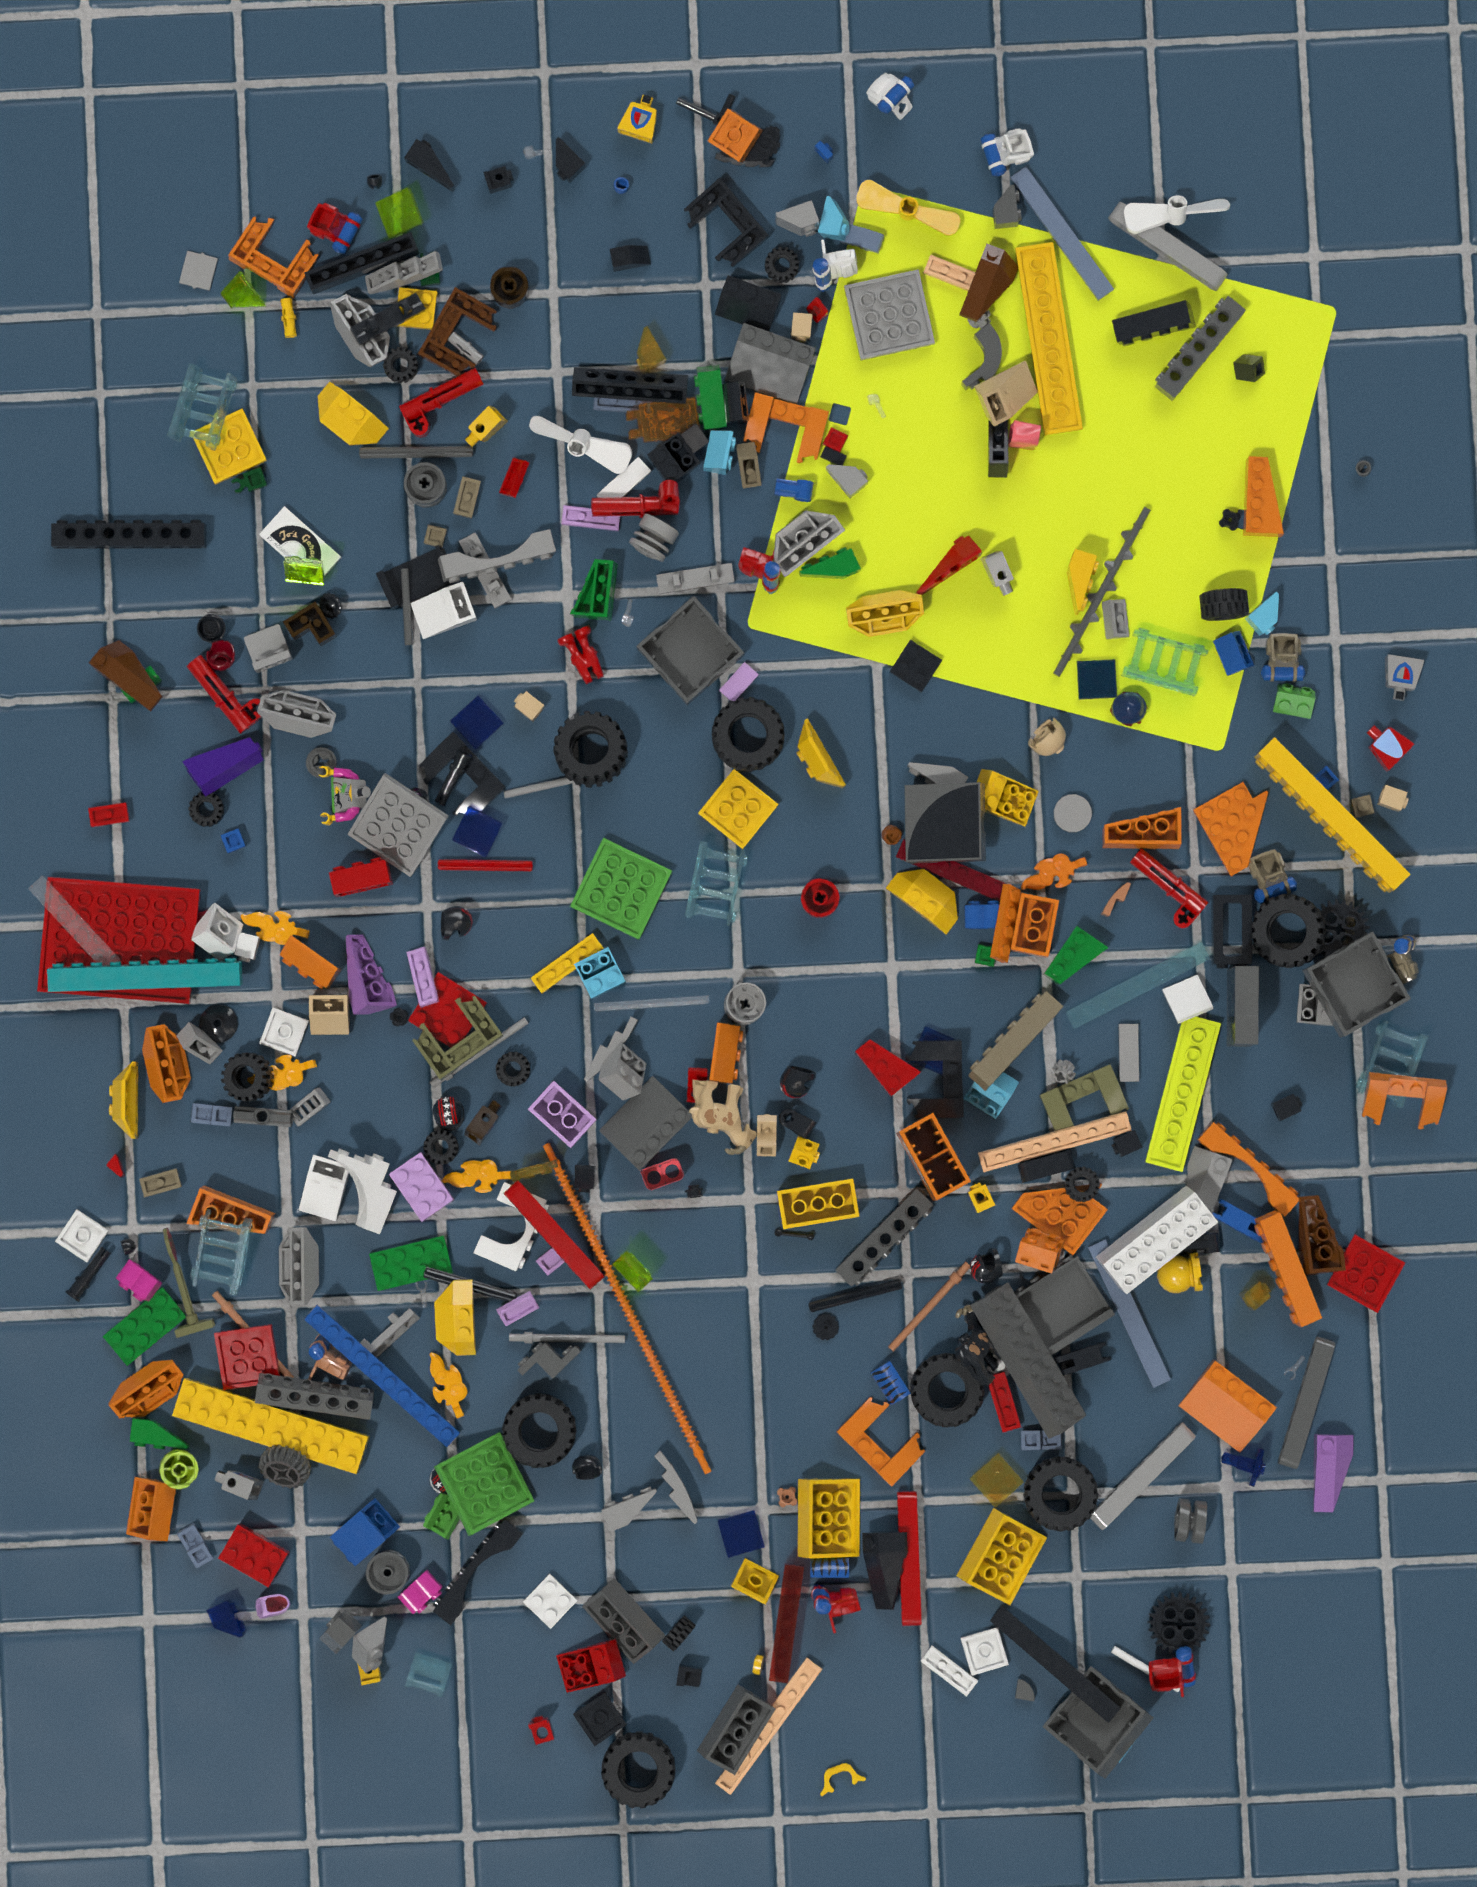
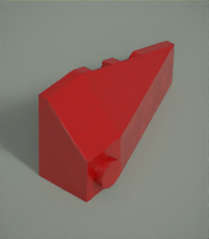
(959, 556)

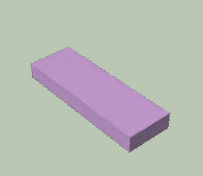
(583, 518)
(422, 977)

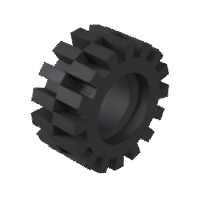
(789, 256)
(408, 373)
(209, 820)
(501, 1069)
(452, 1147)
(1090, 1176)
(678, 1633)

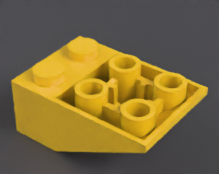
(1079, 572)
(1007, 797)

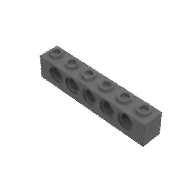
(1172, 388)
(915, 1199)
(314, 1396)

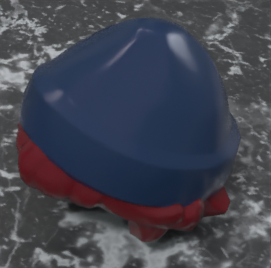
(1129, 708)

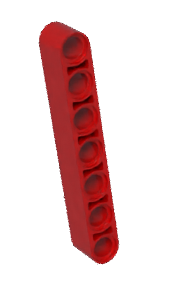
(554, 1234)
(911, 1568)

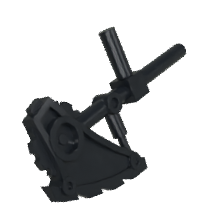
(761, 151)

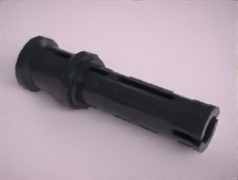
(456, 769)
(83, 1281)

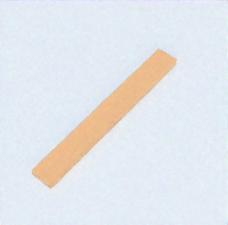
(1054, 1141)
(784, 1705)

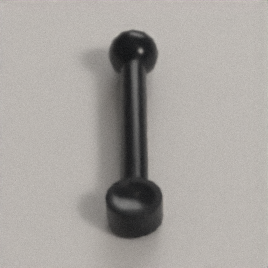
(810, 1236)

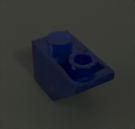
(225, 1618)

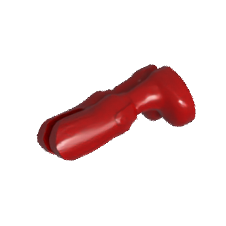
(585, 660)

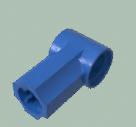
(799, 490)

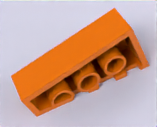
(1260, 501)

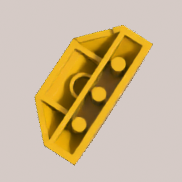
(348, 417)
(885, 612)
(817, 758)
(926, 897)
(125, 1100)
(456, 1318)

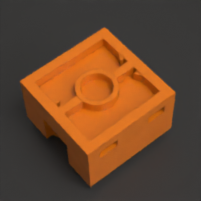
(735, 135)
(1040, 1250)

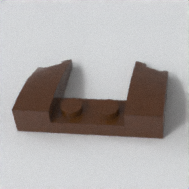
(433, 347)

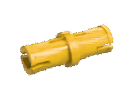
(288, 318)

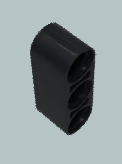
(1046, 1166)

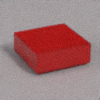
(835, 440)

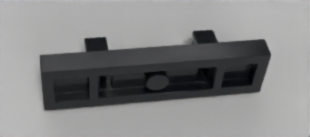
(387, 319)

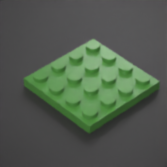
(621, 888)
(484, 1484)

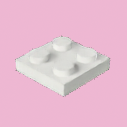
(550, 1601)

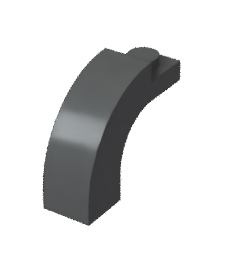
(991, 346)

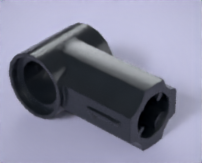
(1204, 1244)

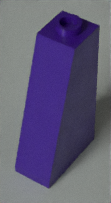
(223, 764)

